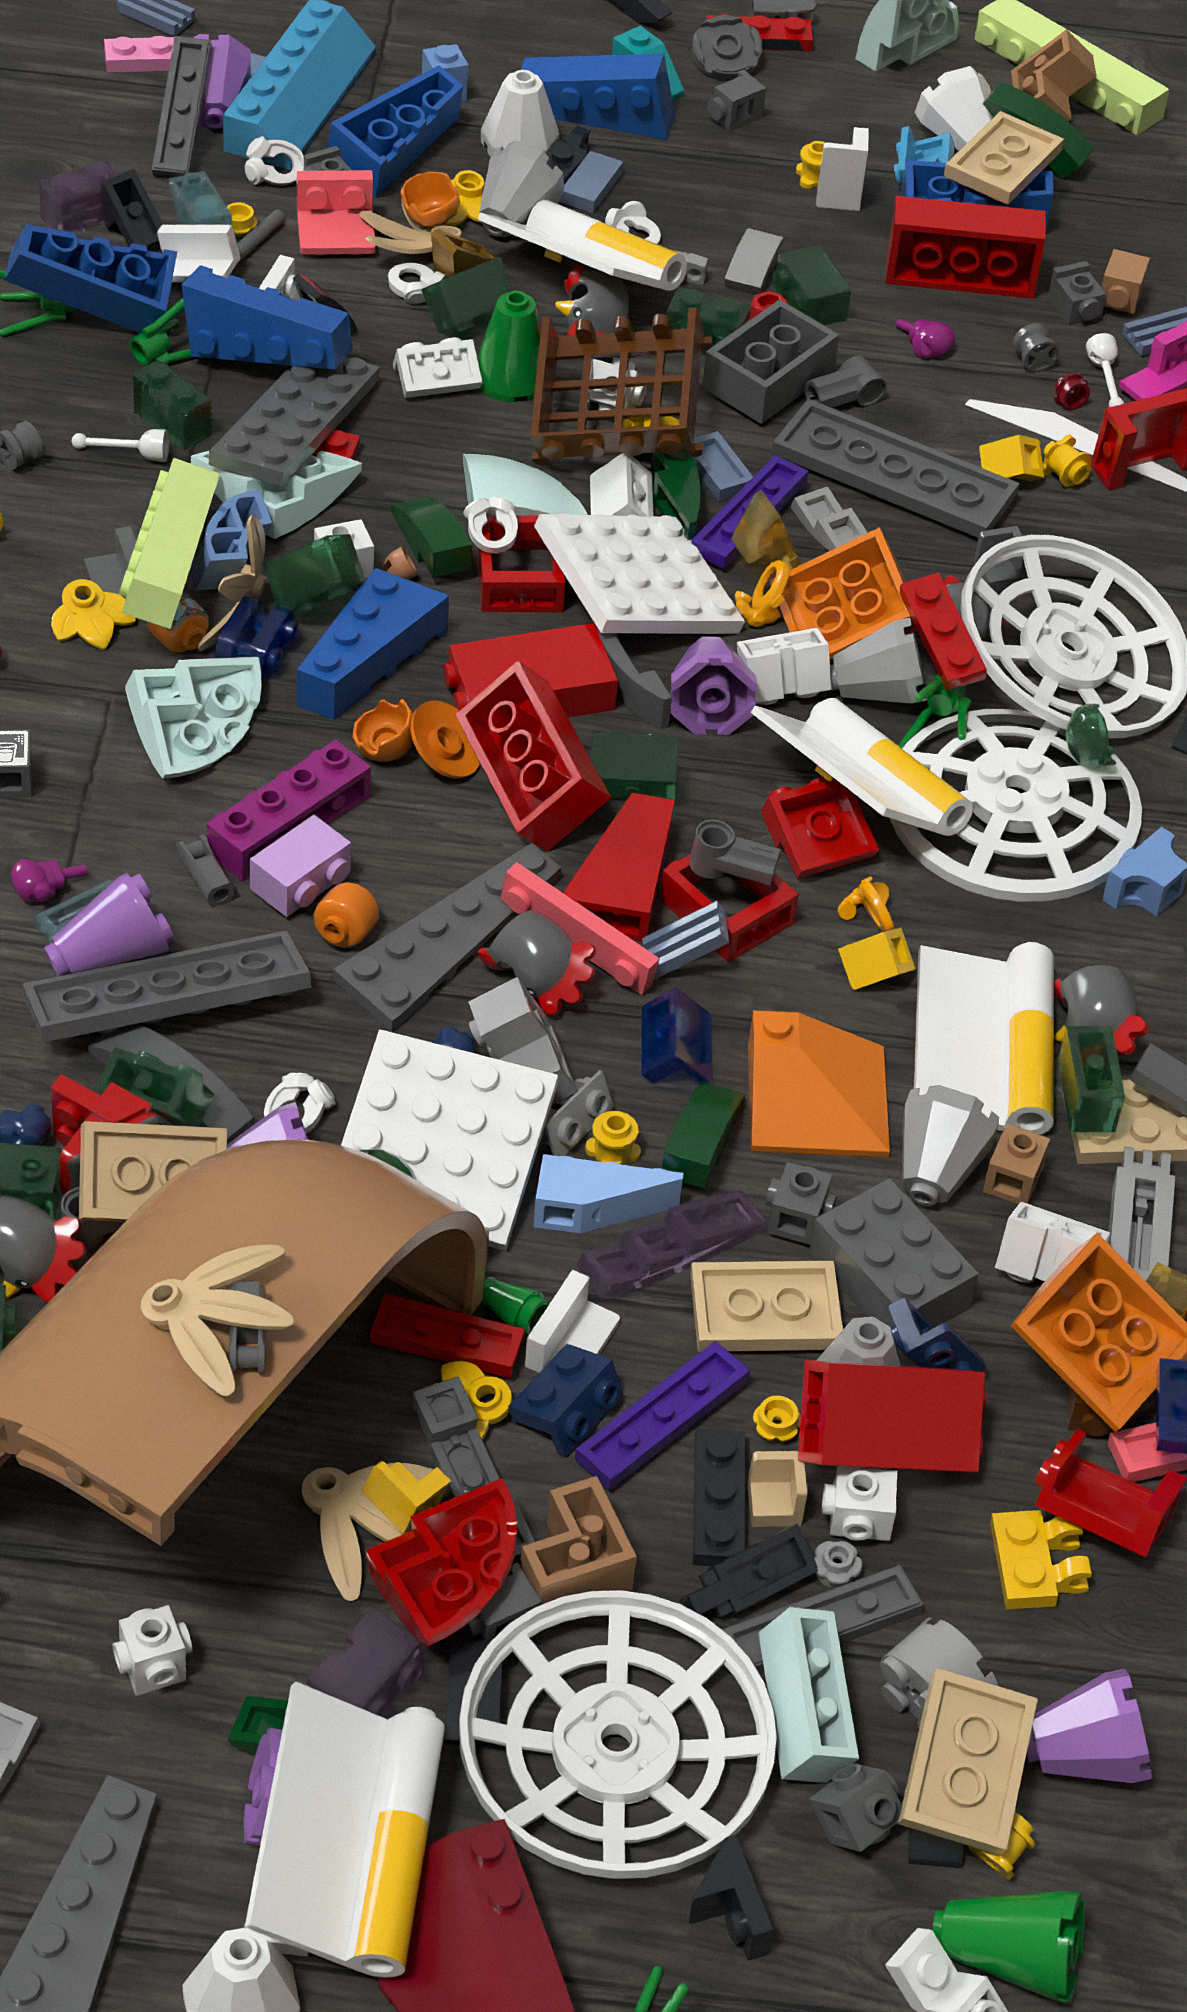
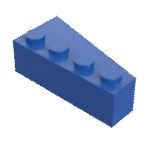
(609, 91)
(397, 126)
(928, 181)
(93, 275)
(261, 325)
(368, 641)

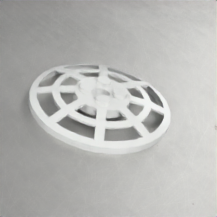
(1061, 622)
(1021, 812)
(617, 1710)

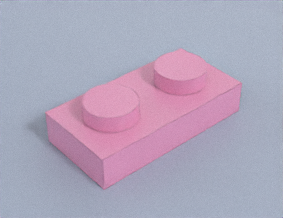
(138, 54)

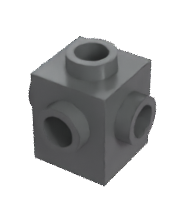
(797, 1201)
(858, 1806)

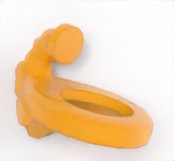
(764, 607)
(874, 898)

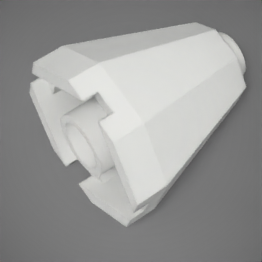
(956, 105)
(520, 114)
(242, 1976)

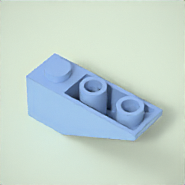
(593, 1194)

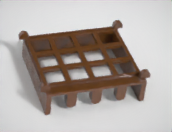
(621, 343)

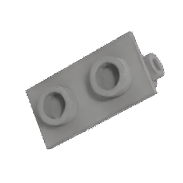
(576, 1114)

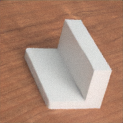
(843, 173)
(200, 245)
(622, 488)
(569, 1321)

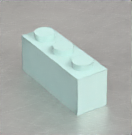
(808, 1695)

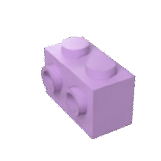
(300, 866)

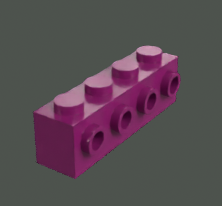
(321, 785)

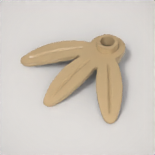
(408, 239)
(247, 583)
(181, 1305)
(337, 1508)

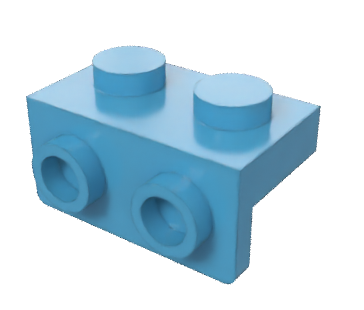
(931, 150)

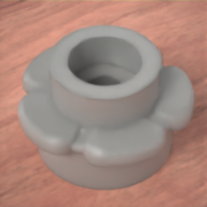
(837, 1574)

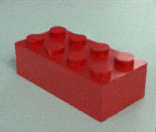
(965, 247)
(533, 756)

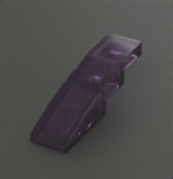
(668, 1247)

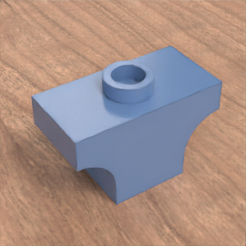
(1147, 875)

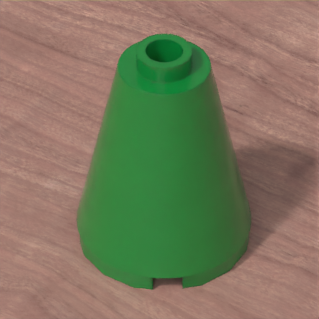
(511, 349)
(1018, 1938)

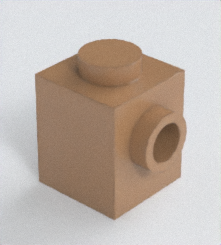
(1124, 280)
(1016, 1164)

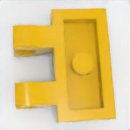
(1025, 1561)

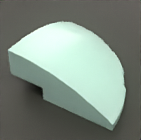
(906, 31)
(523, 485)
(300, 498)
(193, 710)

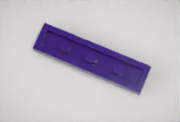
(779, 482)
(662, 1415)

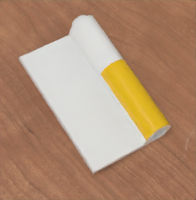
(596, 245)
(872, 767)
(989, 1031)
(346, 1831)

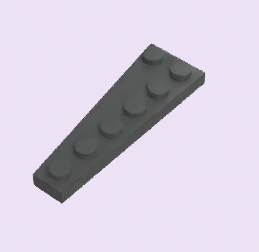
(410, 962)
(75, 1923)

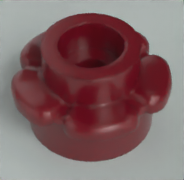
(1072, 391)

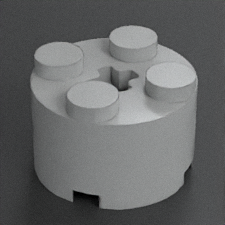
(913, 1660)

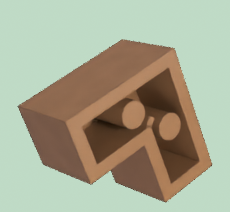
(1056, 72)
(585, 1546)

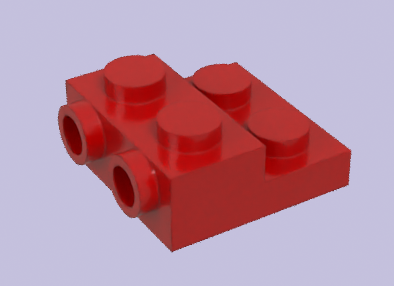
(818, 826)

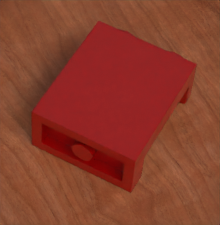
(1141, 434)
(1105, 1500)

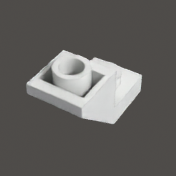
(934, 1984)

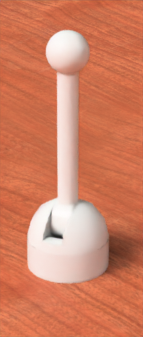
(1102, 353)
(152, 444)

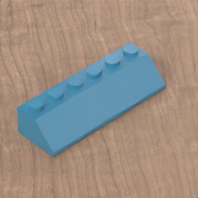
(299, 82)

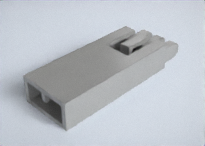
(1137, 1242)

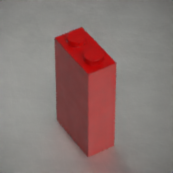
(566, 657)
(891, 1416)

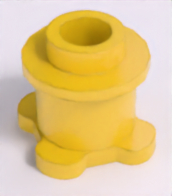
(810, 168)
(1066, 461)
(614, 1138)
(1018, 1841)

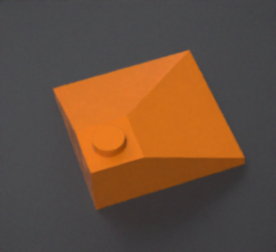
(846, 592)
(815, 1088)
(1102, 1330)

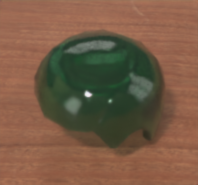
(1088, 737)

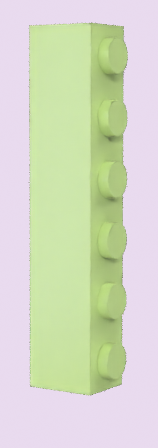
(1115, 92)
(167, 542)

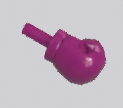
(928, 338)
(40, 880)

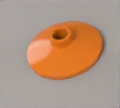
(442, 740)

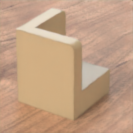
(776, 1489)

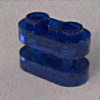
(273, 634)

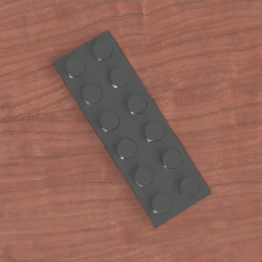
(292, 420)
(895, 468)
(166, 986)

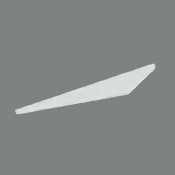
(1057, 427)

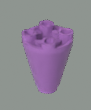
(111, 930)

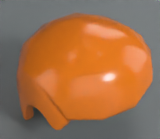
(430, 198)
(384, 732)

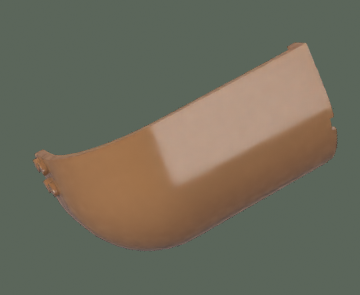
(108, 1396)

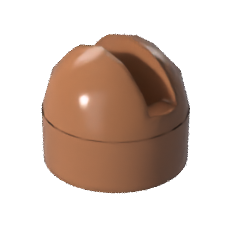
(400, 564)

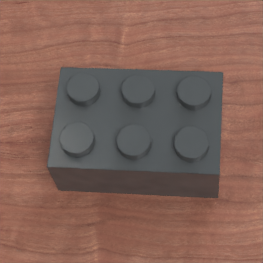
(769, 361)
(891, 1252)

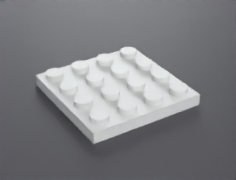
(638, 574)
(457, 1122)

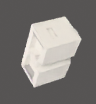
(787, 664)
(1039, 1242)

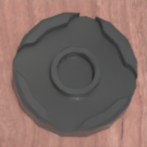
(726, 47)

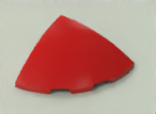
(448, 1562)

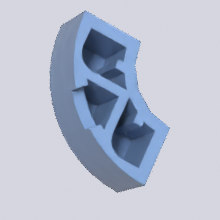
(225, 540)

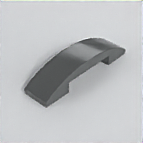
(640, 692)
(225, 1107)
(456, 1445)

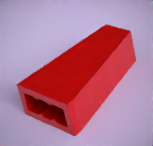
(626, 866)

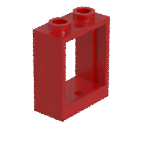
(501, 588)
(748, 927)

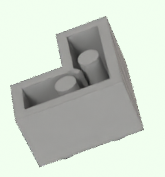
(520, 1033)

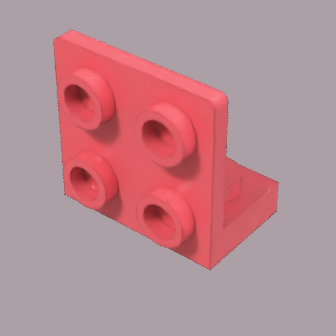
(331, 209)

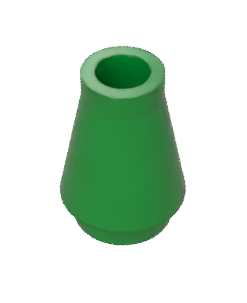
(514, 1303)

